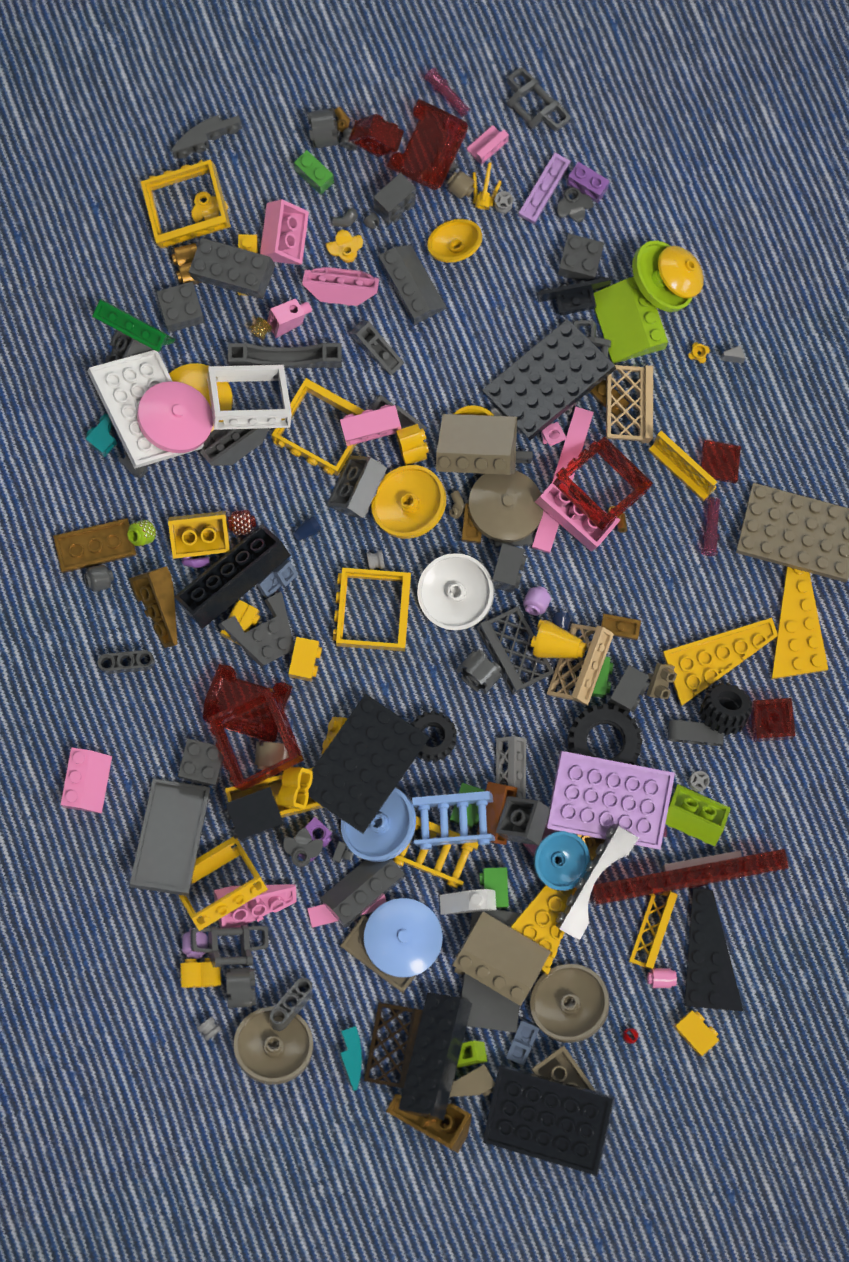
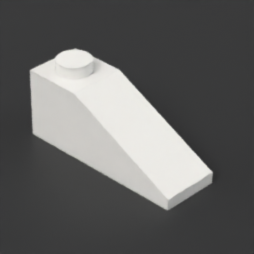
(468, 901)

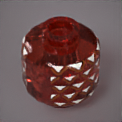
(241, 522)

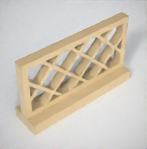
(645, 404)
(590, 666)

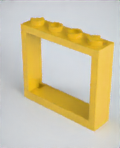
(192, 231)
(330, 398)
(341, 599)
(212, 861)

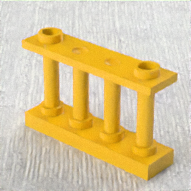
(434, 830)

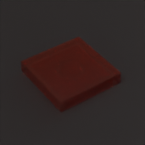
(721, 460)

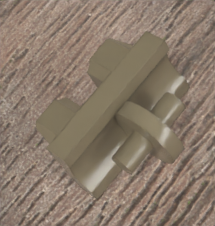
(660, 680)

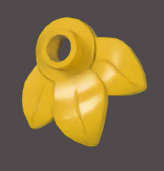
(207, 209)
(343, 244)

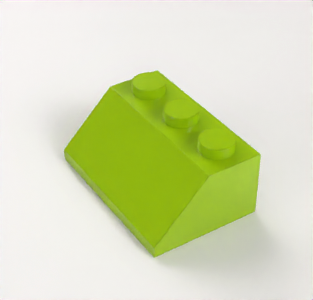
(697, 815)

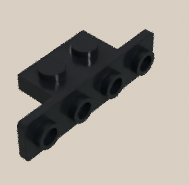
(574, 297)

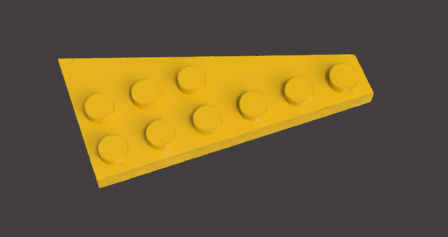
(799, 632)
(711, 658)
(539, 920)

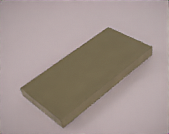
(355, 946)

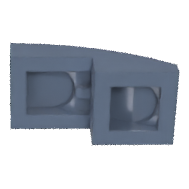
(278, 577)
(522, 1042)

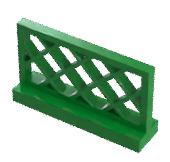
(131, 326)

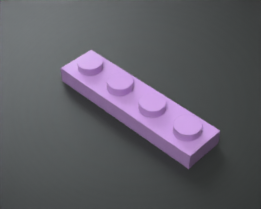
(544, 188)

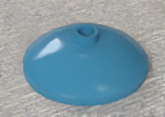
(572, 860)

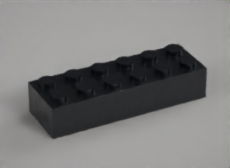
(232, 576)
(435, 1056)

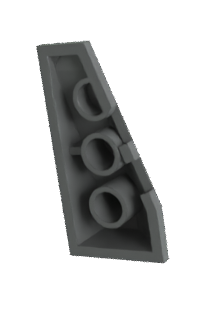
(123, 347)

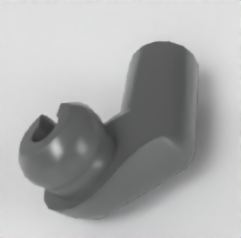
(347, 220)

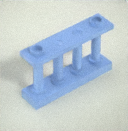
(443, 802)

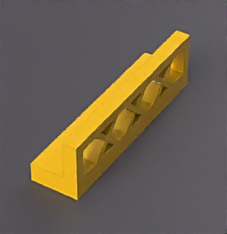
(658, 934)

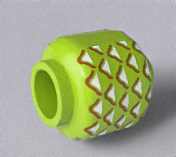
(141, 533)

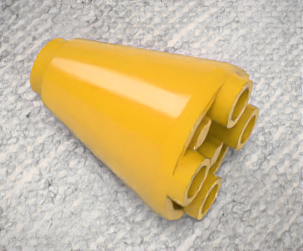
(556, 642)

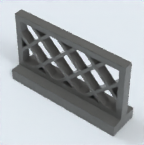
(500, 655)

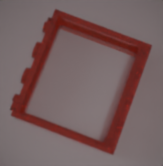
(620, 464)
(223, 744)

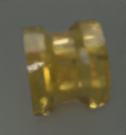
(260, 328)

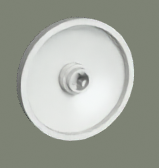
(455, 591)

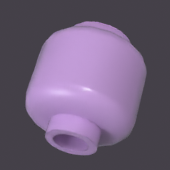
(536, 601)
(201, 942)

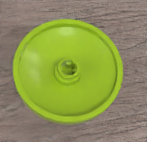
(649, 279)

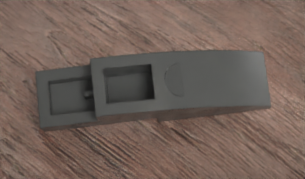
(197, 138)

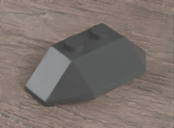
(231, 445)

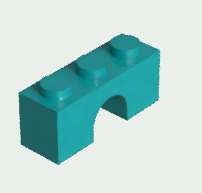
(100, 437)

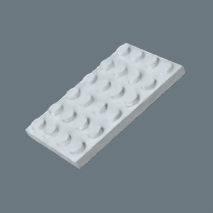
(120, 390)

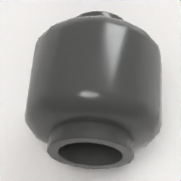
(98, 578)

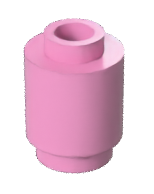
(662, 978)

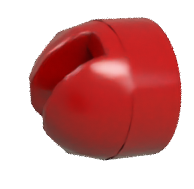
(626, 1037)

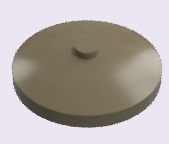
(505, 506)
(569, 1003)
(272, 1054)

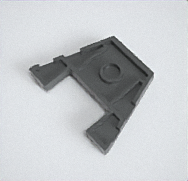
(267, 640)

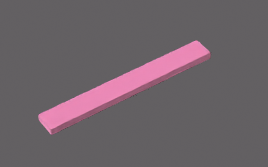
(571, 449)

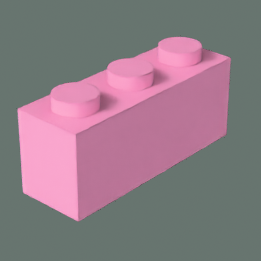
(370, 425)

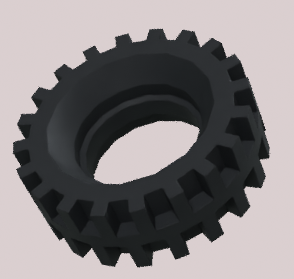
(606, 715)

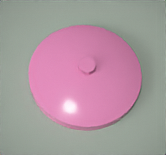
(174, 417)

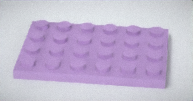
(600, 792)

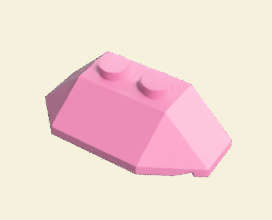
(340, 285)

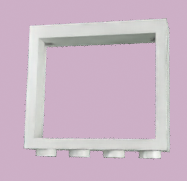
(248, 418)

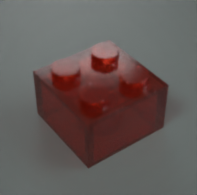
(376, 135)
(772, 720)

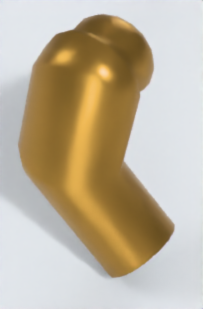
(622, 525)

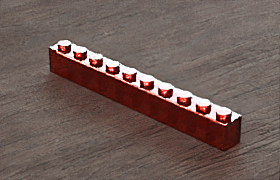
(689, 877)

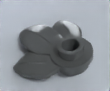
(574, 207)
(302, 845)

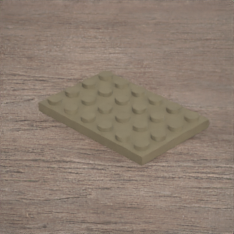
(796, 532)

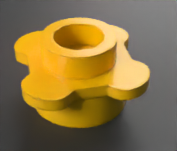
(699, 348)

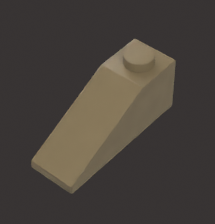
(474, 1083)

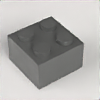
(395, 199)
(580, 258)
(180, 307)
(507, 569)
(629, 688)
(201, 763)
(523, 820)

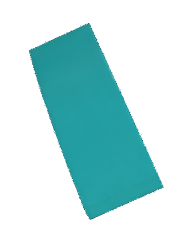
(353, 1056)

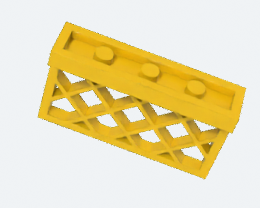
(682, 466)

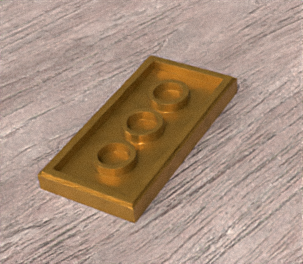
(94, 545)

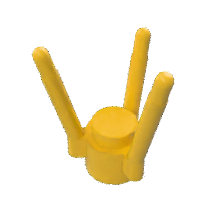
(483, 200)

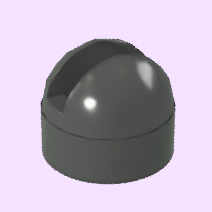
(372, 221)

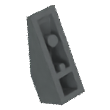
(376, 347)

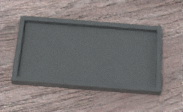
(170, 837)
(489, 1007)

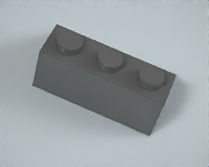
(357, 486)

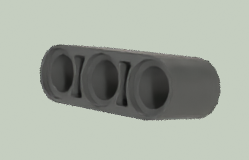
(117, 659)
(693, 733)
(292, 995)

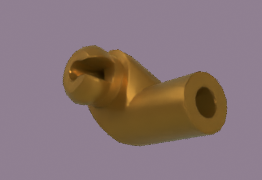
(343, 121)

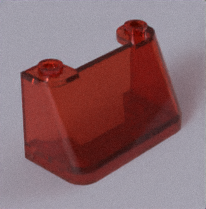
(430, 146)
(228, 691)

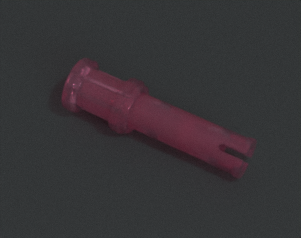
(441, 86)
(711, 536)

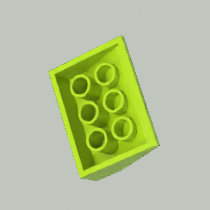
(629, 321)

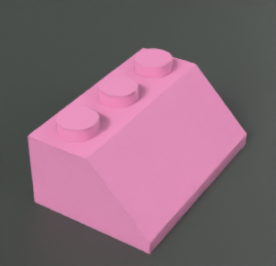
(284, 232)
(86, 780)

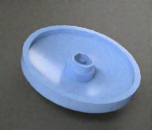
(387, 833)
(403, 937)

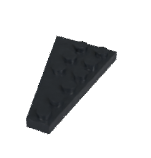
(709, 967)

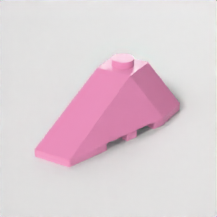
(272, 900)

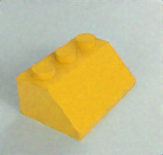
(199, 534)

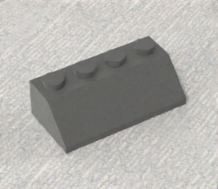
(411, 283)
(361, 889)

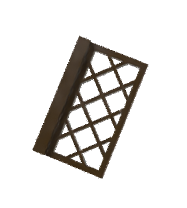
(412, 1033)

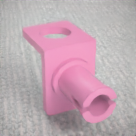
(553, 434)

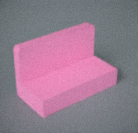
(488, 144)

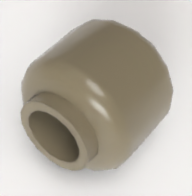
(460, 184)

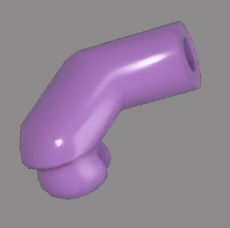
(195, 563)

